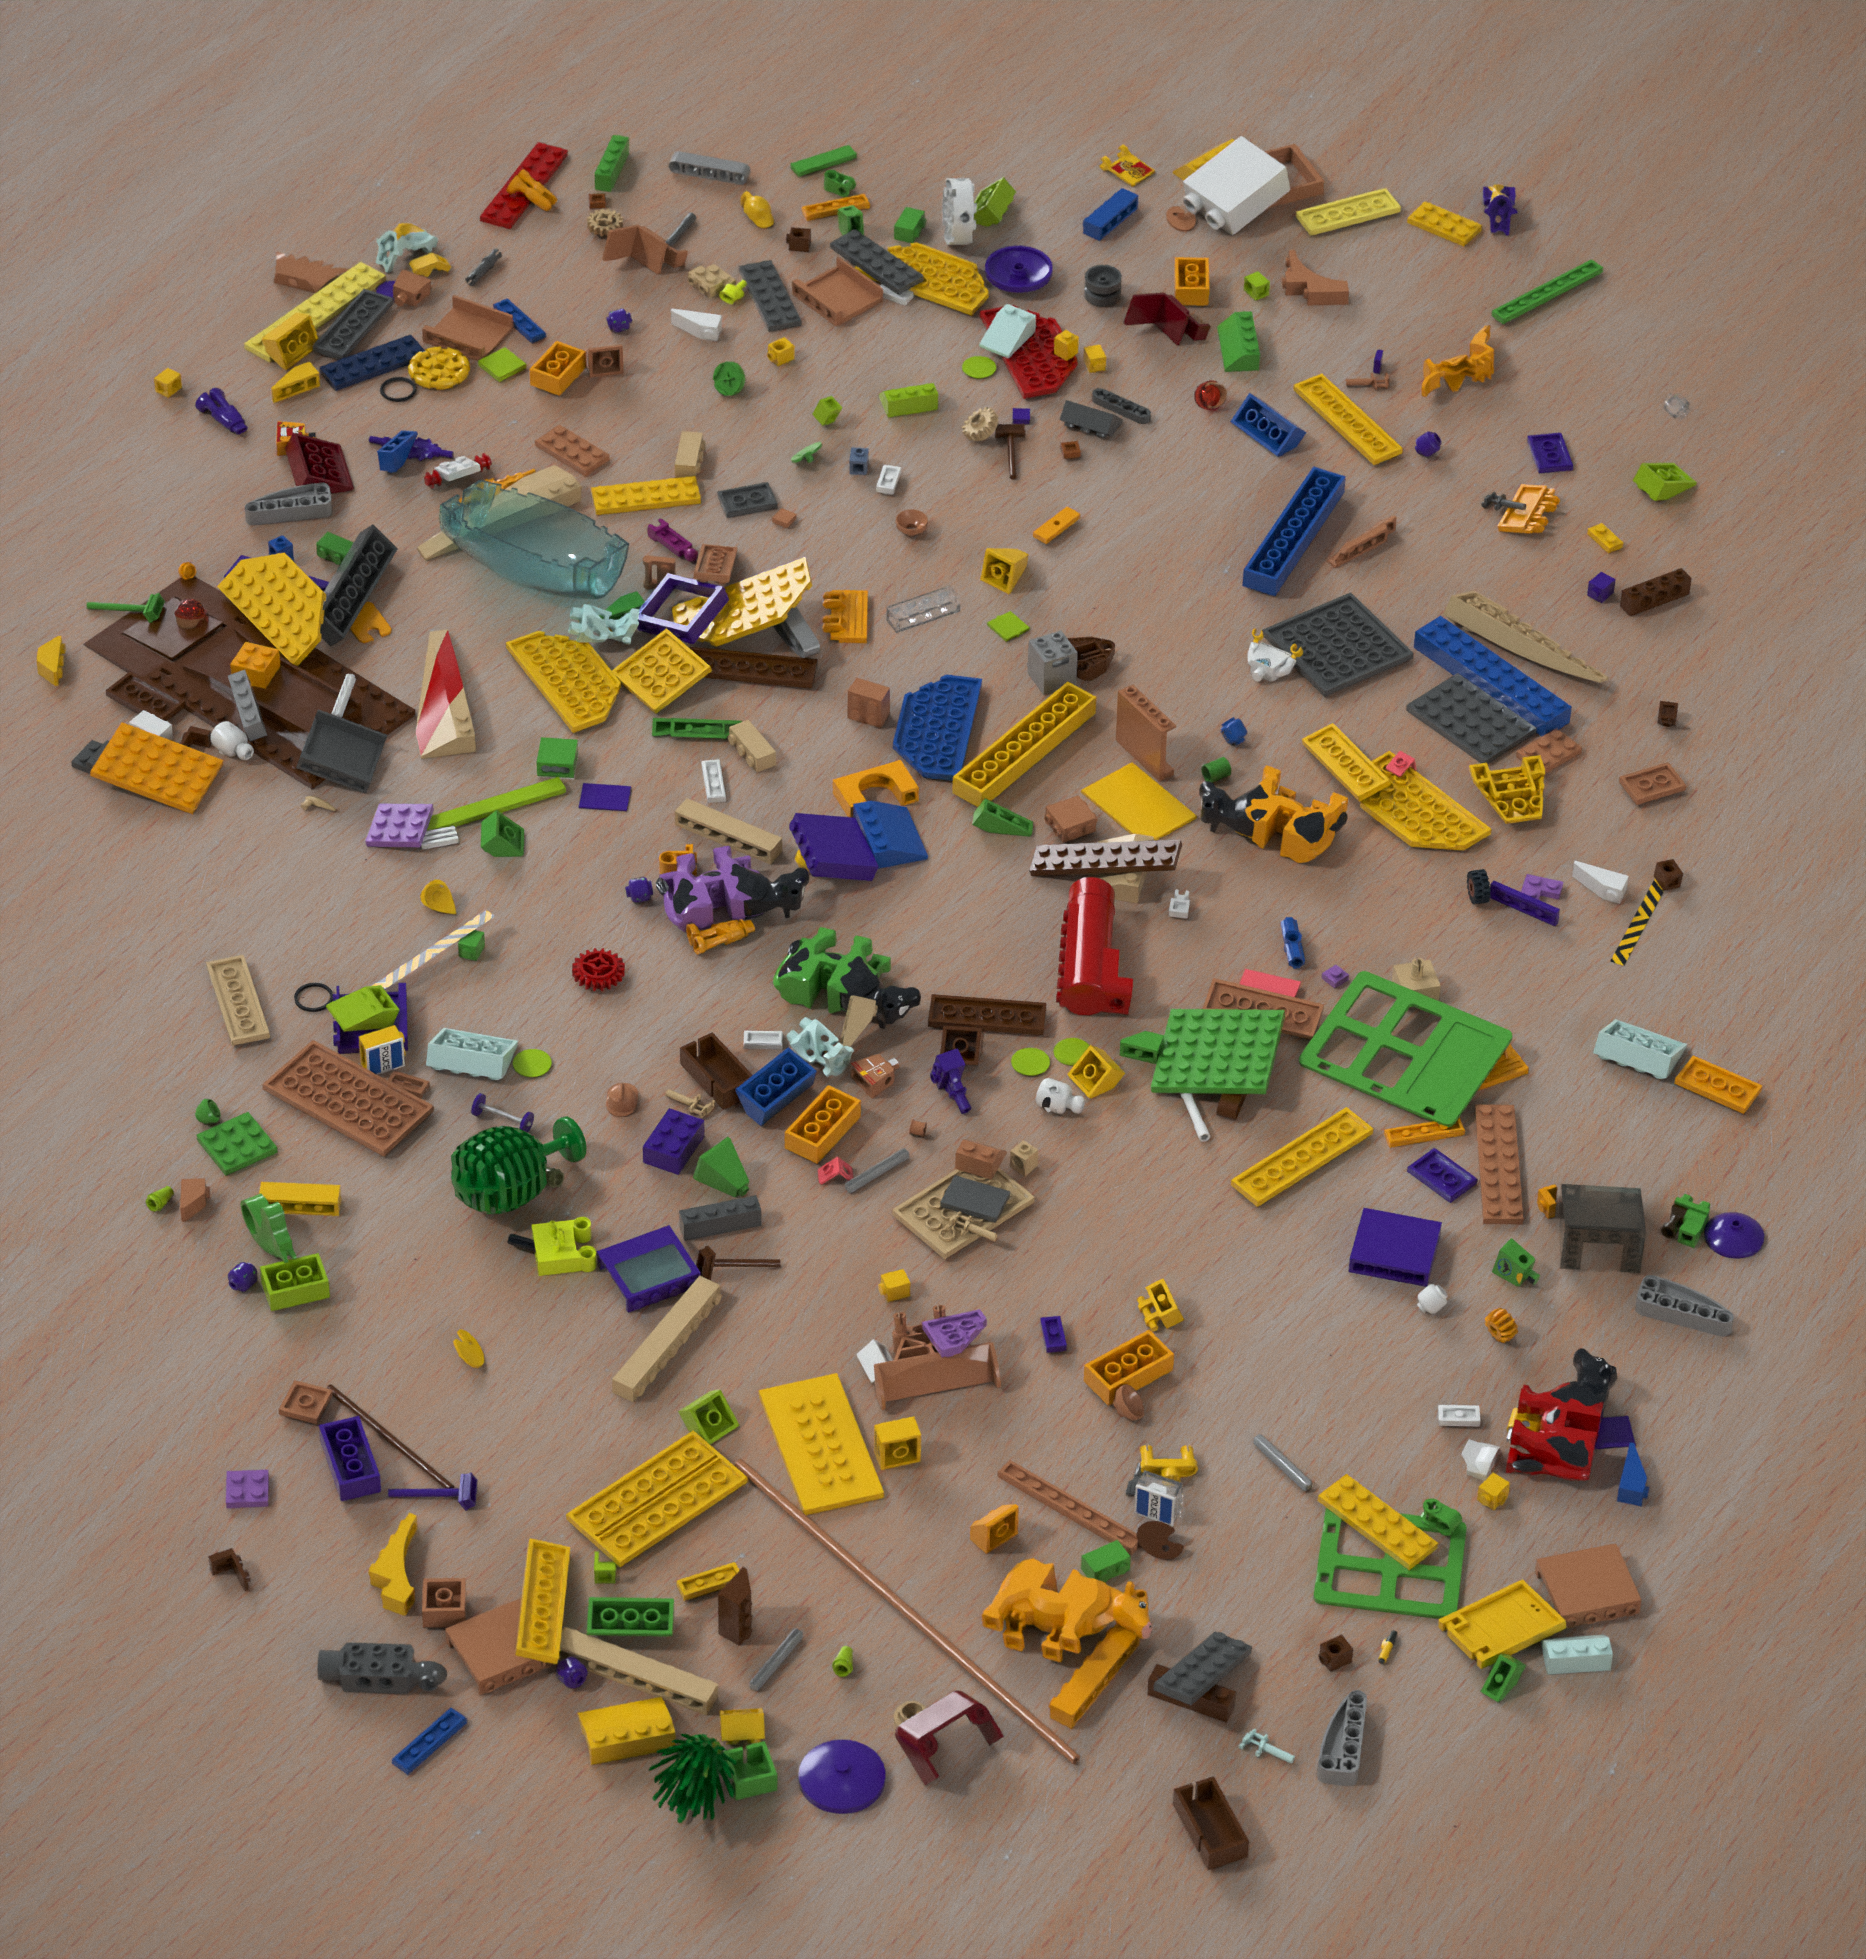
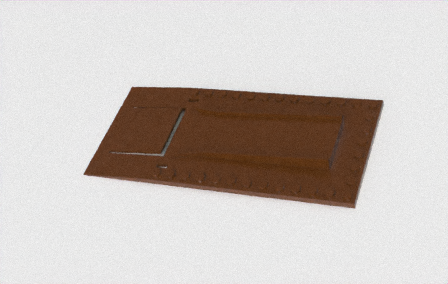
(203, 682)

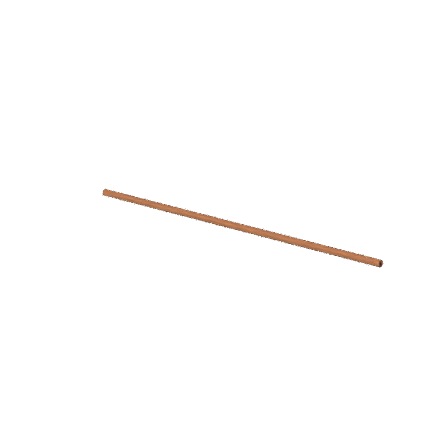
(908, 1612)

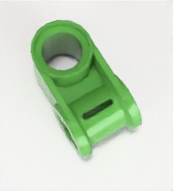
(837, 183)
(1441, 1518)

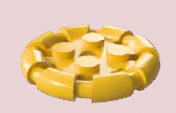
(452, 362)

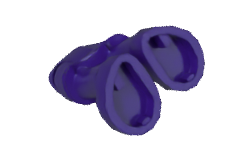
(226, 414)

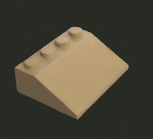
(1125, 884)

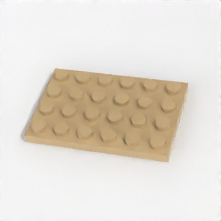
(929, 1220)

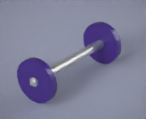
(479, 1104)

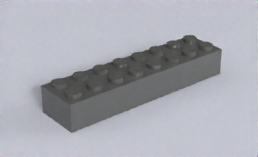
(354, 582)

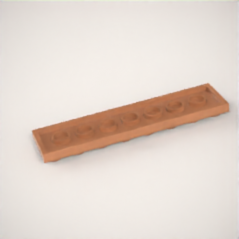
(1498, 1164)

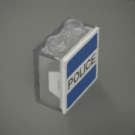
(1159, 1498)

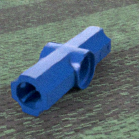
(1292, 942)

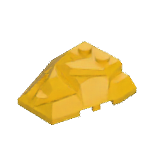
(1514, 791)

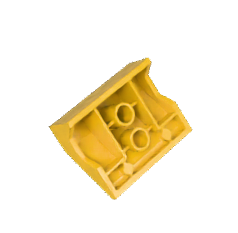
(627, 1730)

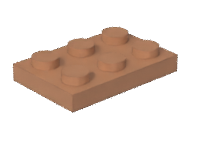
(1554, 749)
(1652, 783)

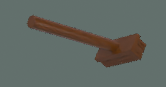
(1010, 432)
(706, 1262)

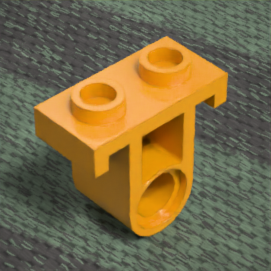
(668, 860)

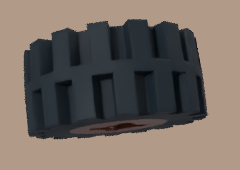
(1478, 886)

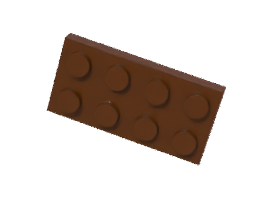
(142, 695)

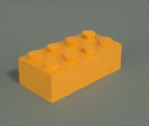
(822, 1124)
(1131, 1363)

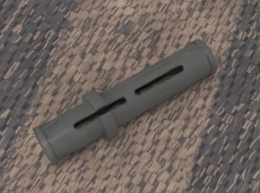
(487, 263)

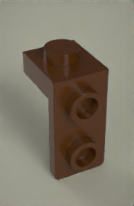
(196, 736)
(229, 1560)

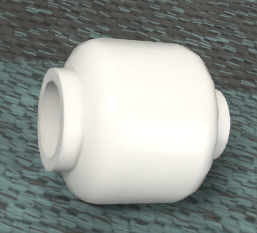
(1432, 1299)

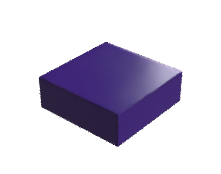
(1378, 361)
(1021, 416)

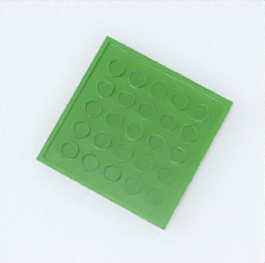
(1218, 1051)

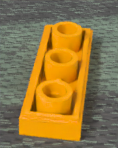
(1056, 525)

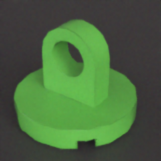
(729, 378)

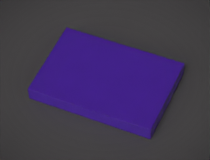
(1550, 453)
(1442, 1175)

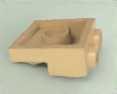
(709, 280)

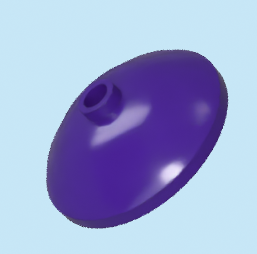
(1734, 1235)

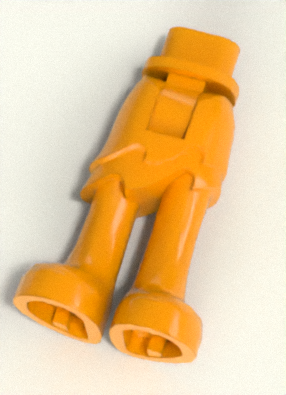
(724, 932)

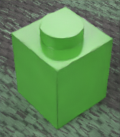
(471, 945)

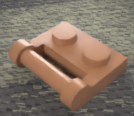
(664, 566)

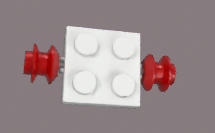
(459, 468)

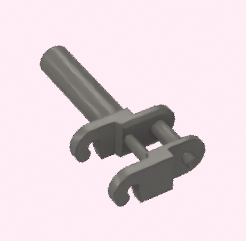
(1501, 501)

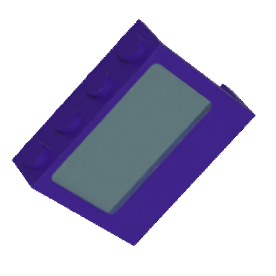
(649, 1267)

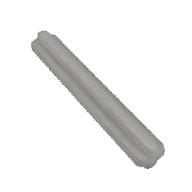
(877, 1170)
(1282, 1462)
(776, 1659)

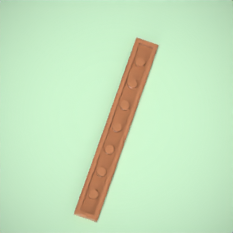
(1068, 1506)

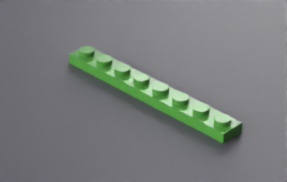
(1547, 291)

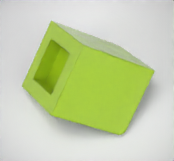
(604, 1571)

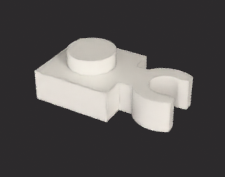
(1179, 905)

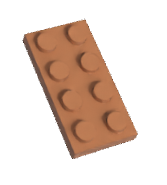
(572, 450)

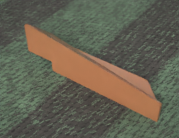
(1368, 540)

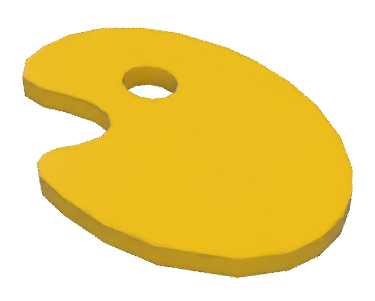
(469, 1349)

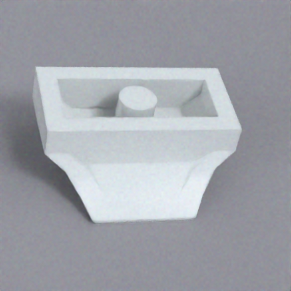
(1480, 1458)

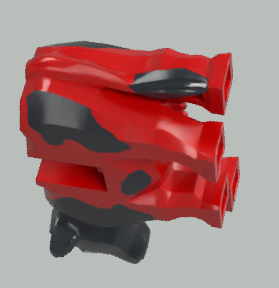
(1567, 1422)

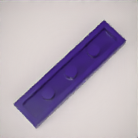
(1524, 903)

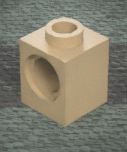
(1024, 1158)

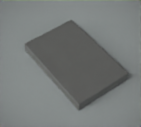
(747, 499)
(975, 1199)

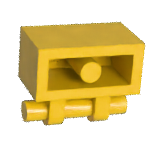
(1164, 1303)

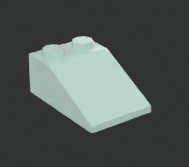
(1008, 331)

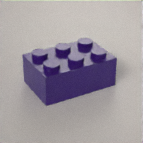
(673, 1141)

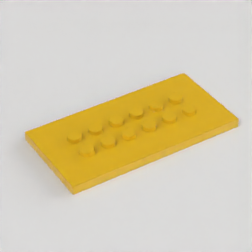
(821, 1444)
(656, 1498)

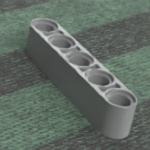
(709, 168)

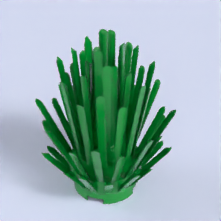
(698, 1770)

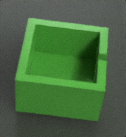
(755, 1776)

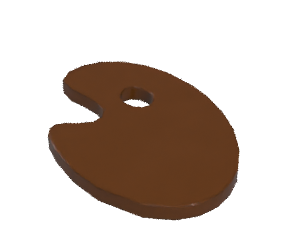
(1154, 1535)

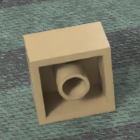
(1418, 977)

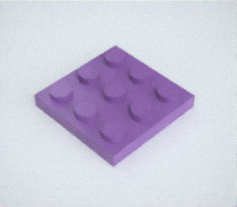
(399, 825)

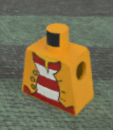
(285, 431)

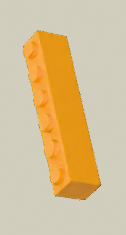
(1093, 1676)

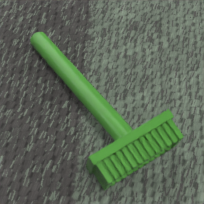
(150, 610)

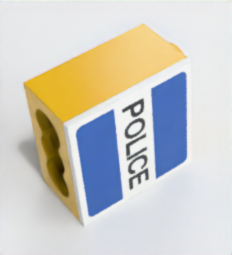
(382, 1050)

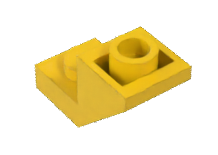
(425, 264)

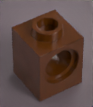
(799, 239)
(1668, 874)
(1335, 1653)

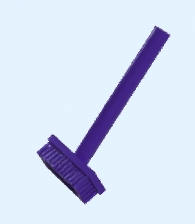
(466, 1492)

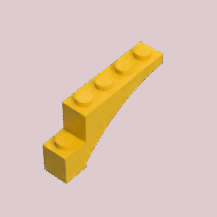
(390, 1572)

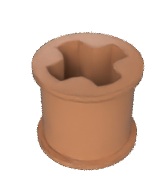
(918, 1128)

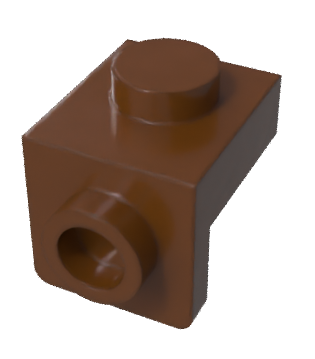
(1667, 713)

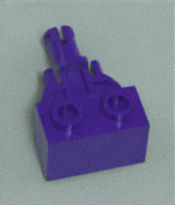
(947, 1074)

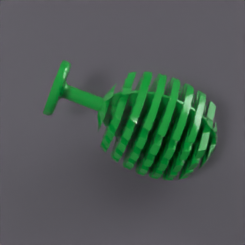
(508, 1165)

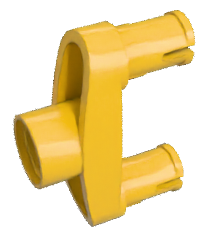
(1169, 1468)

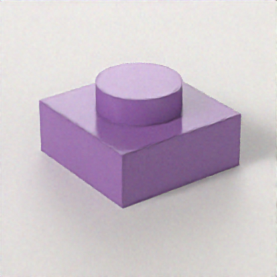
(1335, 976)

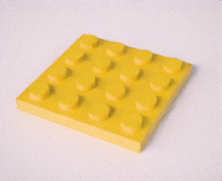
(661, 671)

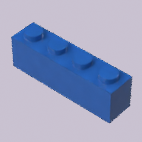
(1110, 214)

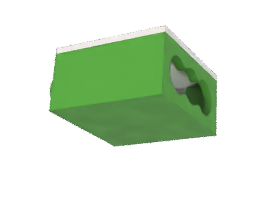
(557, 758)

